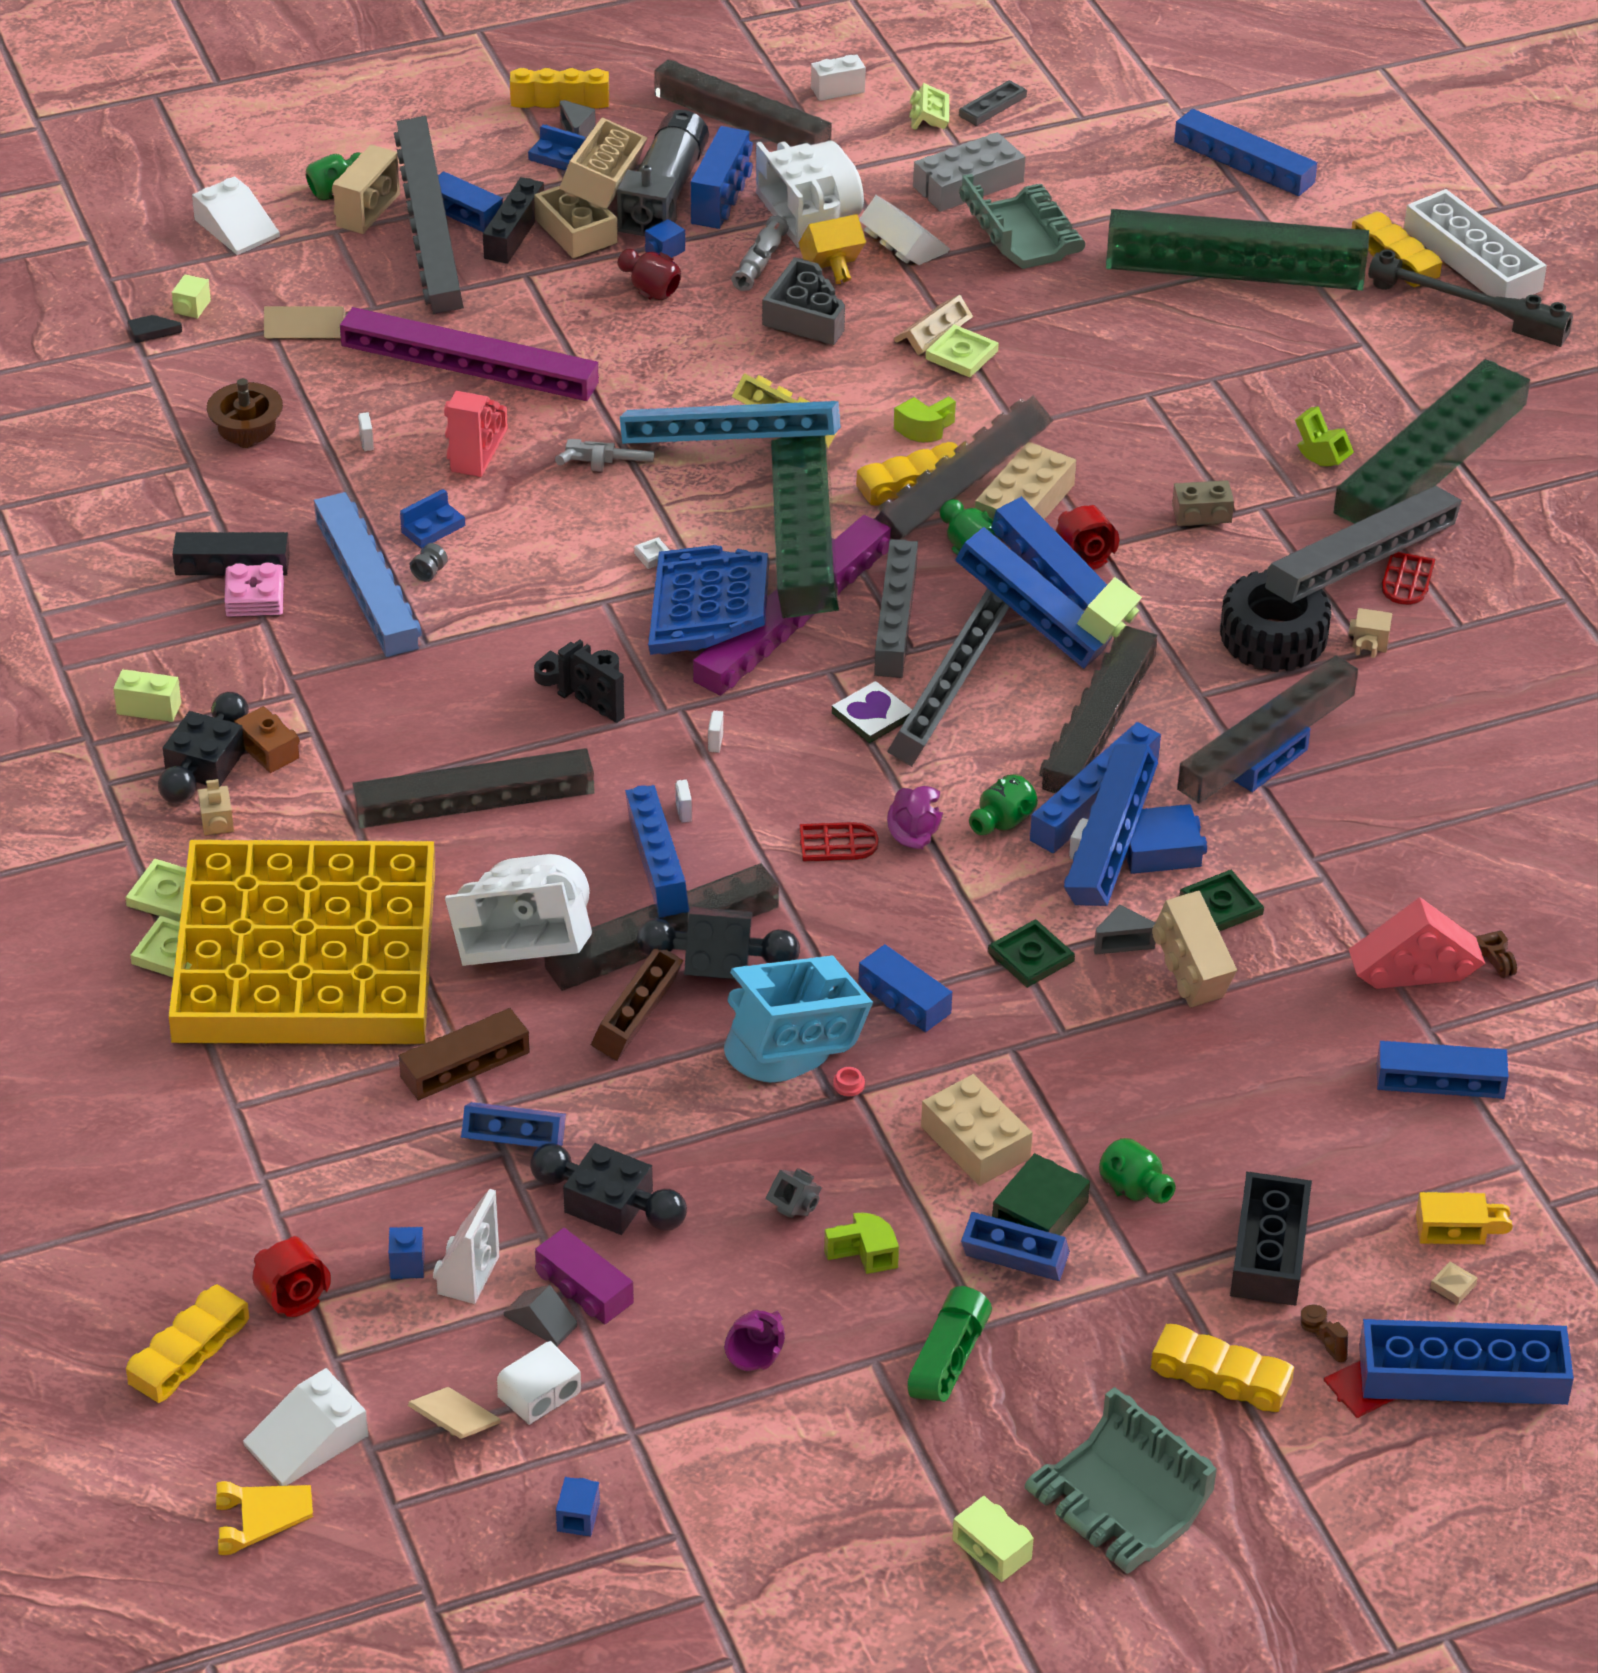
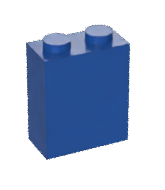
(1166, 840)

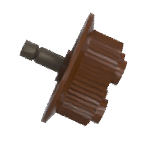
(245, 412)

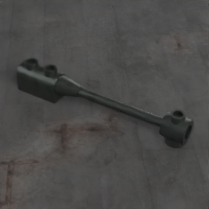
(1530, 316)

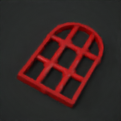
(1415, 573)
(824, 835)

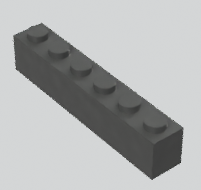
(896, 608)

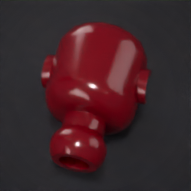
(651, 273)

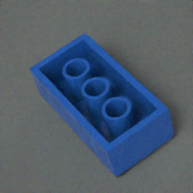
(720, 177)

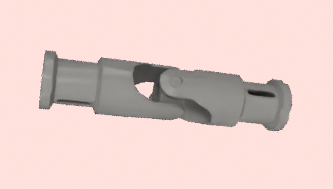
(759, 253)

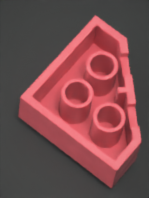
(473, 431)
(1416, 949)

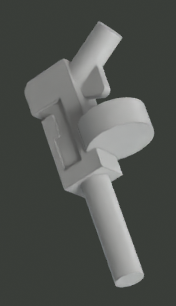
(600, 453)

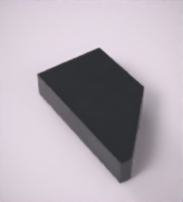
(152, 327)

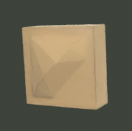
(1453, 1283)

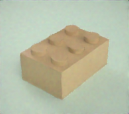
(366, 189)
(575, 222)
(1194, 949)
(976, 1129)

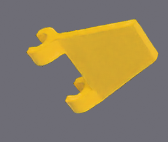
(263, 1512)

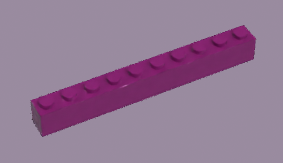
(469, 354)
(730, 660)

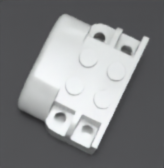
(807, 184)
(522, 911)

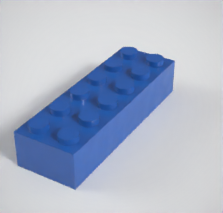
(1465, 1361)

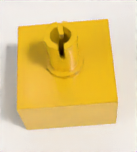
(833, 244)

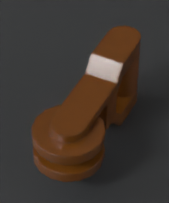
(1502, 961)
(1331, 1335)

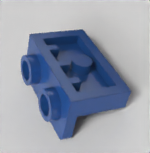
(555, 147)
(430, 519)

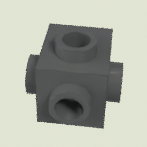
(794, 1193)

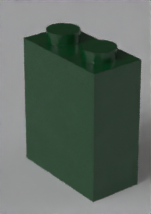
(1042, 1196)

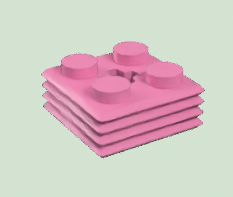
(254, 590)

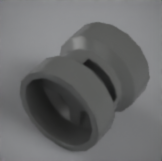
(428, 562)

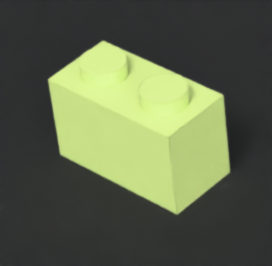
(1110, 610)
(147, 695)
(993, 1538)

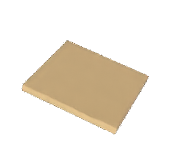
(454, 1412)

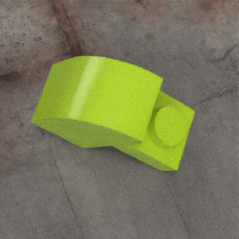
(922, 422)
(1320, 444)
(868, 1237)

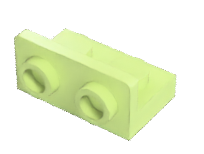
(929, 105)

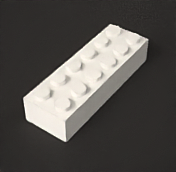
(1474, 246)

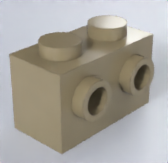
(1202, 503)

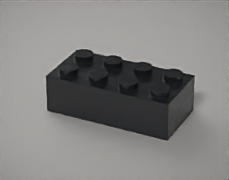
(1271, 1238)

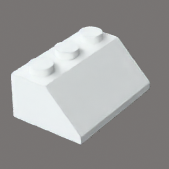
(901, 233)

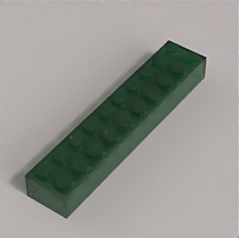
(1237, 249)
(1434, 441)
(804, 526)

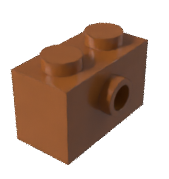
(269, 739)

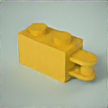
(1459, 1218)

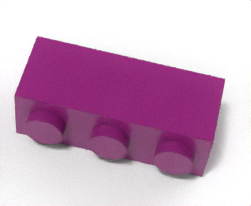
(584, 1276)

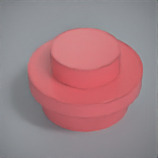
(849, 1081)

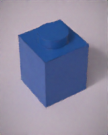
(665, 238)
(406, 1252)
(577, 1506)

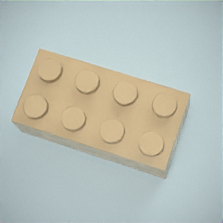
(1036, 475)

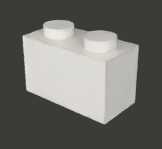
(838, 77)

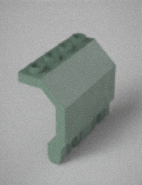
(1025, 227)
(1128, 1484)

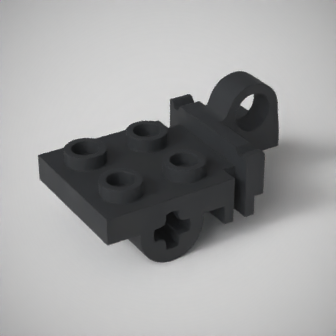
(591, 676)

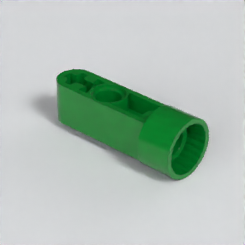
(949, 1344)

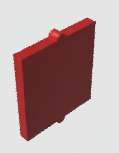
(1348, 1388)

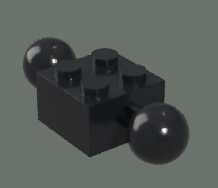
(203, 748)
(717, 941)
(608, 1188)

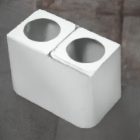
(538, 1382)

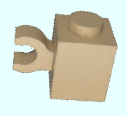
(1370, 631)
(215, 808)

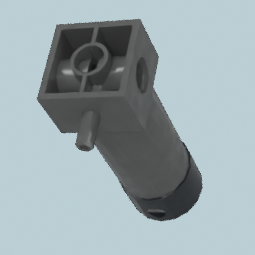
(652, 191)

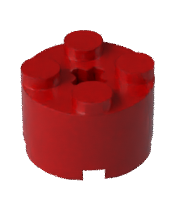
(1089, 534)
(290, 1277)

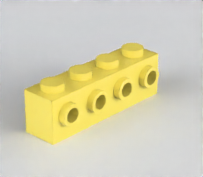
(759, 392)

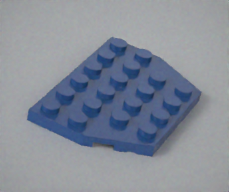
(706, 597)

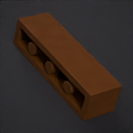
(636, 1003)
(464, 1054)

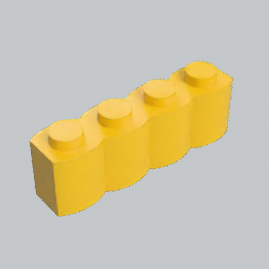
(549, 87)
(1389, 236)
(885, 480)
(186, 1344)
(1222, 1367)

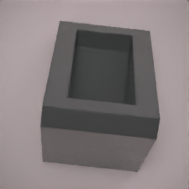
(577, 118)
(1124, 932)
(542, 1314)

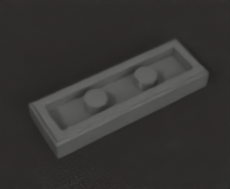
(992, 102)

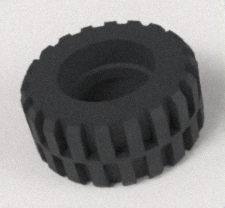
(1269, 642)

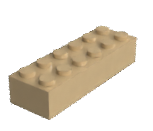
(602, 163)

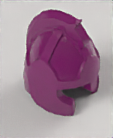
(912, 818)
(755, 1340)

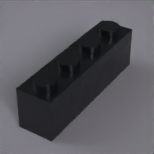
(511, 221)
(214, 551)

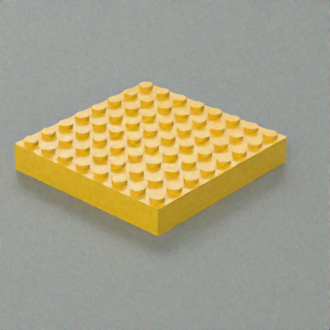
(304, 942)

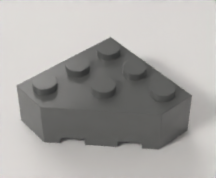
(804, 304)

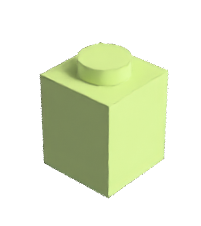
(191, 296)

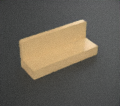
(303, 322)
(935, 323)

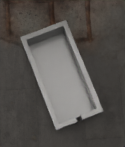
(990, 160)

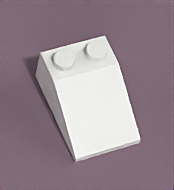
(233, 215)
(470, 1253)
(308, 1428)

